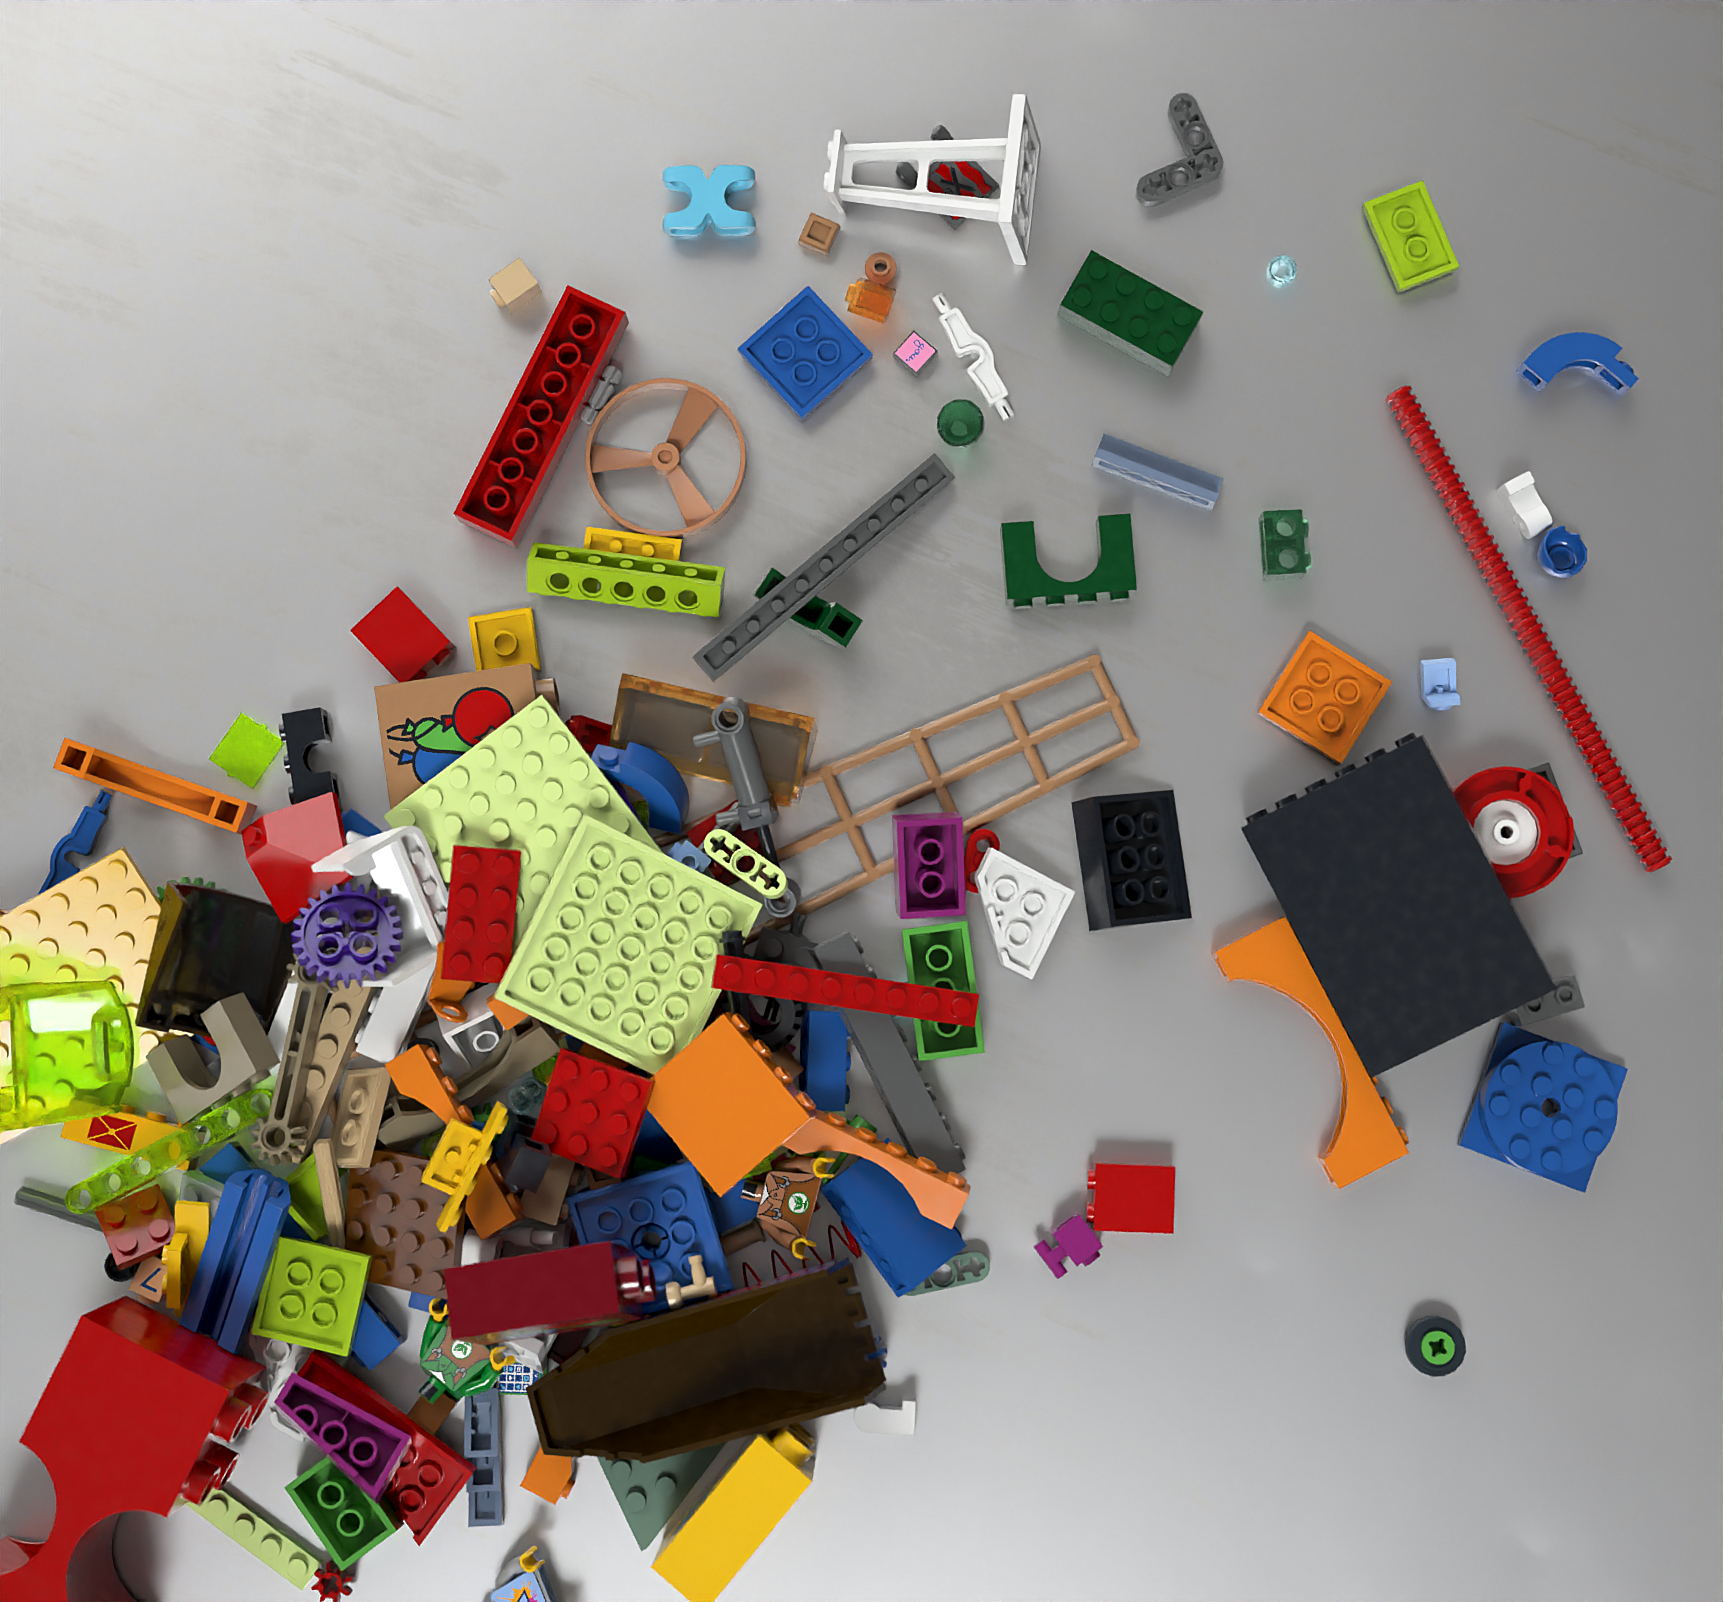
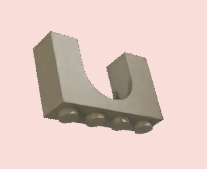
(243, 1053)

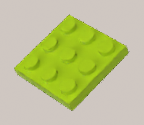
(312, 1295)

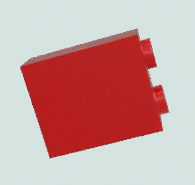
(403, 638)
(1131, 1197)

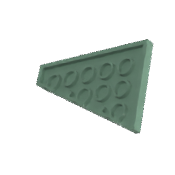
(655, 1489)

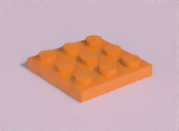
(1324, 697)

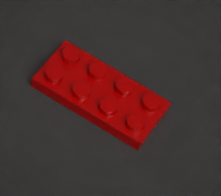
(480, 913)

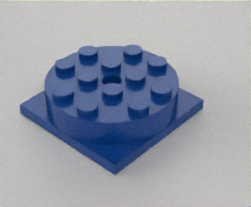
(1508, 1113)
(666, 1203)

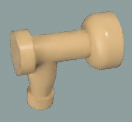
(702, 1286)

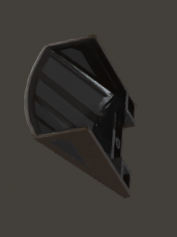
(209, 950)

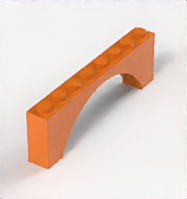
(1364, 1132)

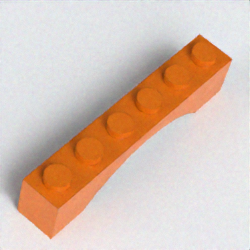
(154, 786)
(421, 1078)
(935, 1192)

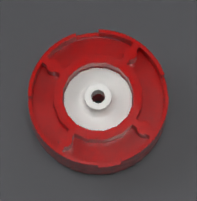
(1535, 824)

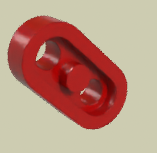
(973, 856)

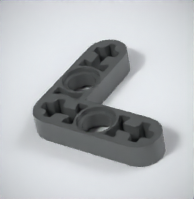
(1194, 156)

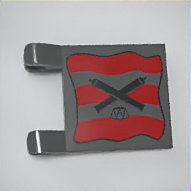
(951, 177)

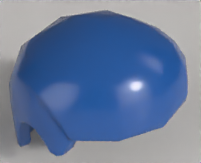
(1562, 553)

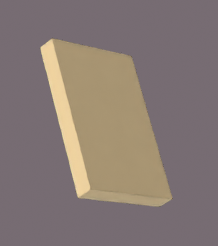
(359, 1116)

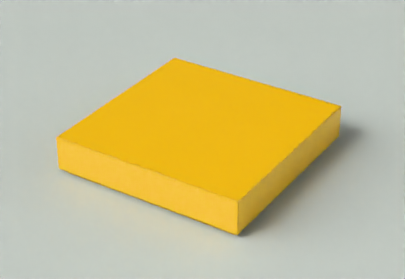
(504, 639)

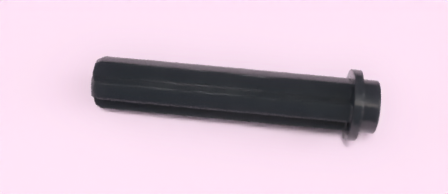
(733, 947)

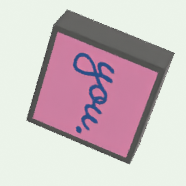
(915, 353)

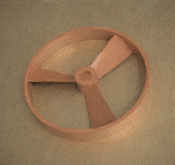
(665, 457)

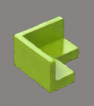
(306, 1198)

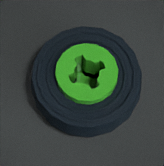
(1424, 1340)

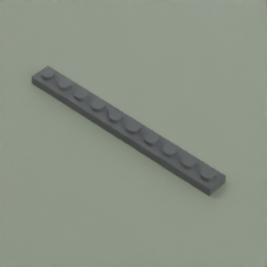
(823, 568)

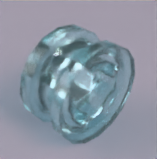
(1271, 271)

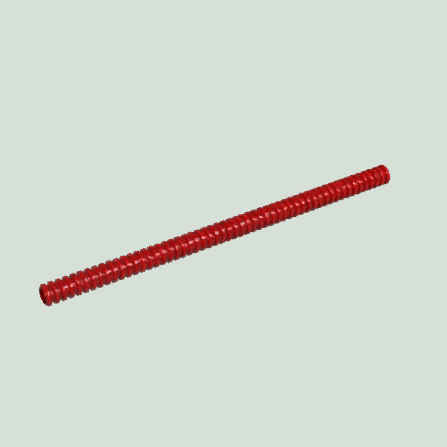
(1528, 629)

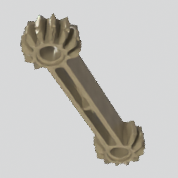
(293, 1069)

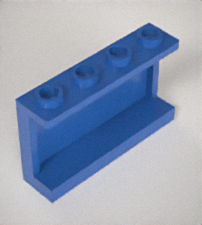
(890, 1226)

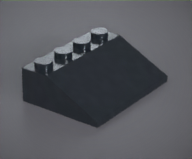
(1131, 859)

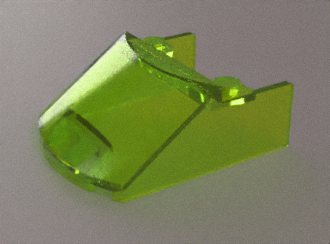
(66, 1052)

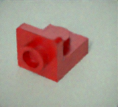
(589, 731)

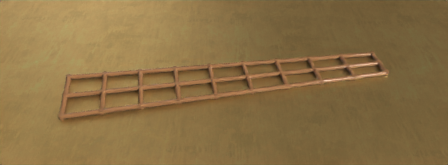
(937, 782)

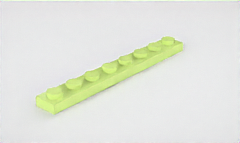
(259, 1536)

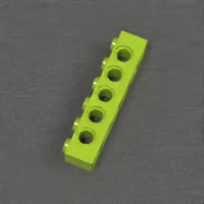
(573, 571)

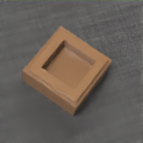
(819, 234)

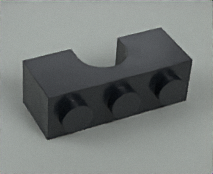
(302, 733)
(520, 1157)

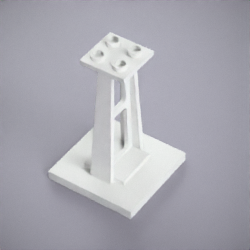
(1018, 187)

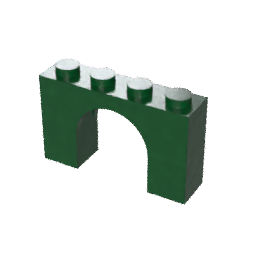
(1029, 584)

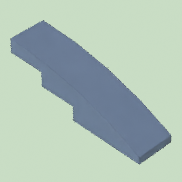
(484, 1451)

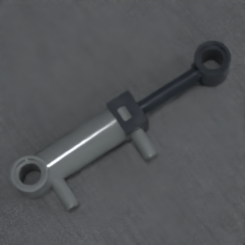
(756, 804)

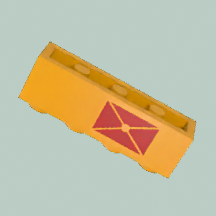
(127, 1132)

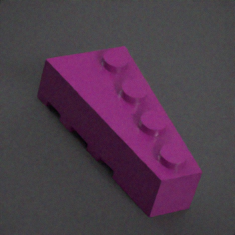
(349, 1437)

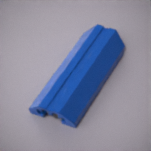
(237, 1257)

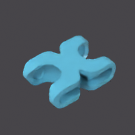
(708, 200)

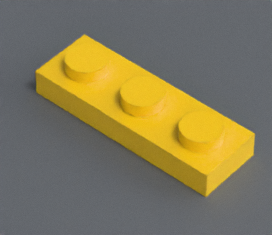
(632, 543)

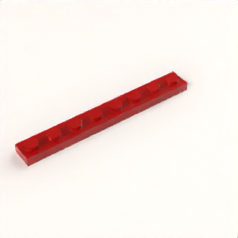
(844, 990)

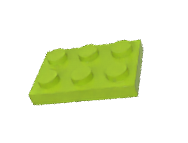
(1410, 236)

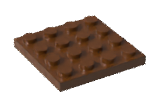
(395, 1222)

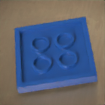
(805, 353)

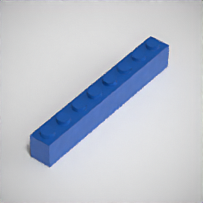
(375, 1333)

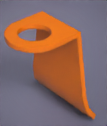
(447, 993)

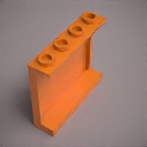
(727, 1102)

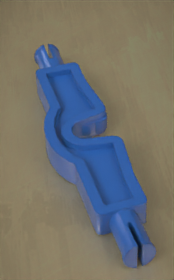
(81, 840)

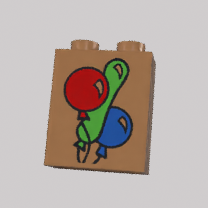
(443, 717)

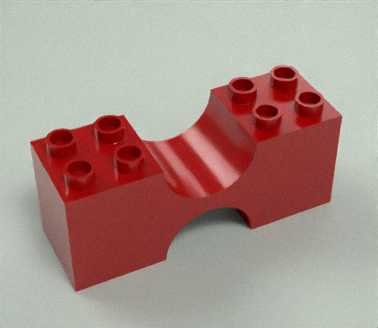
(123, 1426)

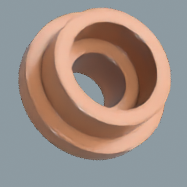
(880, 277)

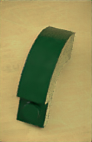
(818, 617)

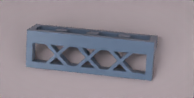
(1157, 472)

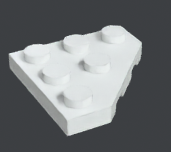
(1020, 910)
(280, 1361)

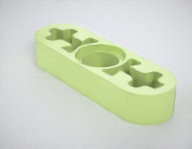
(721, 858)

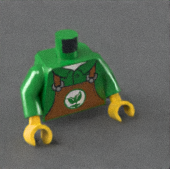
(456, 1365)

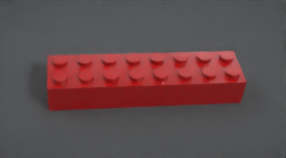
(541, 417)

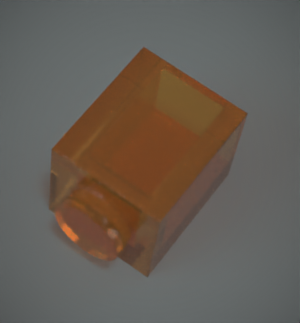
(870, 299)

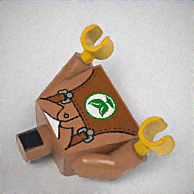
(789, 1200)

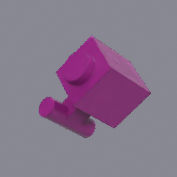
(1075, 1241)

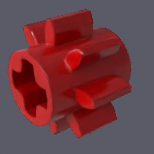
(324, 1580)

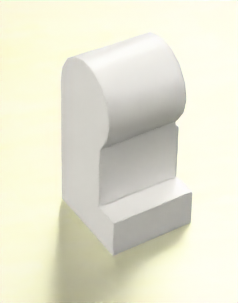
(1525, 505)
(887, 1418)

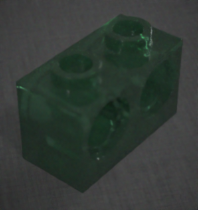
(1274, 544)

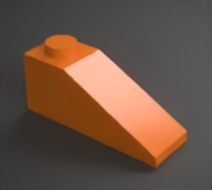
(550, 1476)

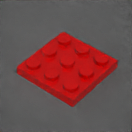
(593, 1112)

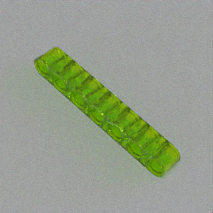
(158, 1155)

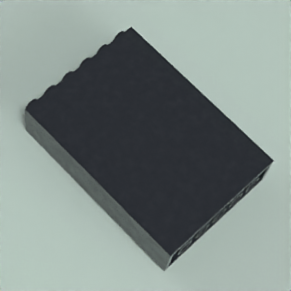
(1397, 905)

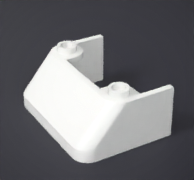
(411, 881)

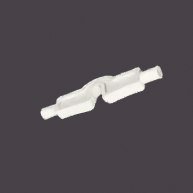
(966, 342)

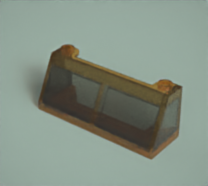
(670, 715)

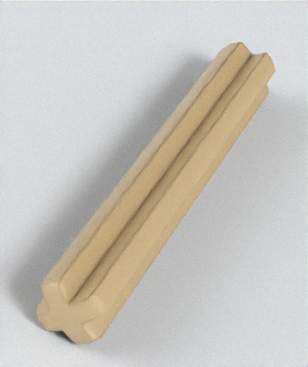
(330, 1191)

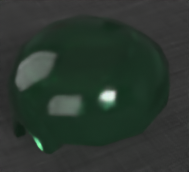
(960, 423)

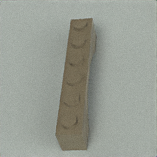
(515, 1054)

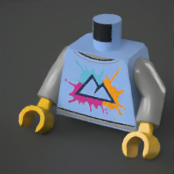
(523, 1581)

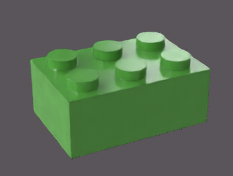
(342, 1513)

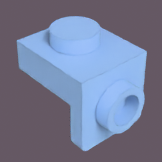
(1439, 683)
(689, 856)

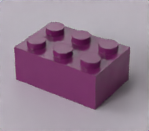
(928, 865)

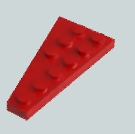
(430, 1470)

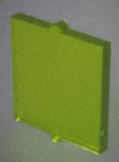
(247, 750)

